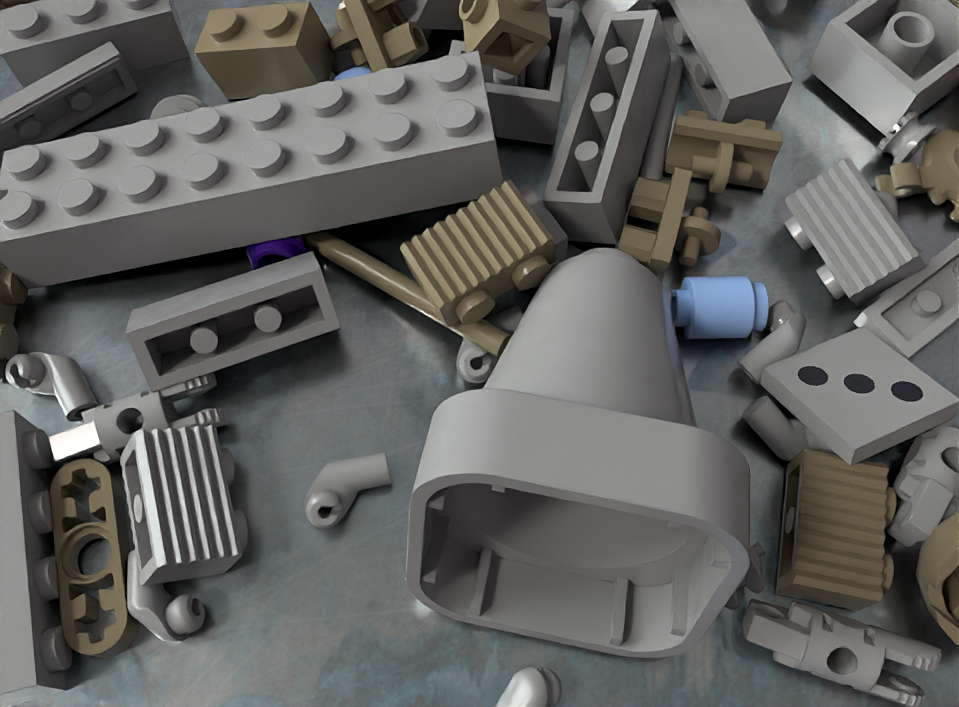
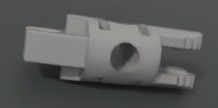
(112, 425)
(927, 484)
(839, 648)

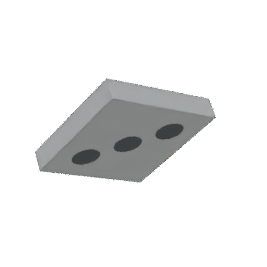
(858, 394)

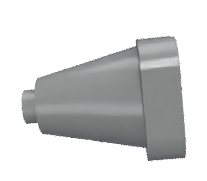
(578, 479)

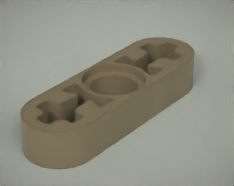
(79, 608)

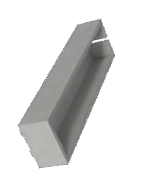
(249, 172)

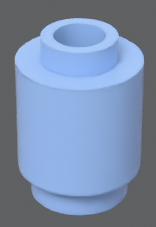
(719, 307)

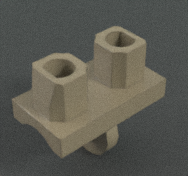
(372, 37)
(723, 151)
(664, 204)

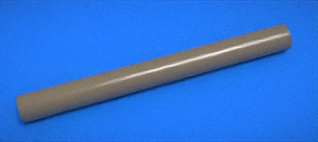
(401, 287)

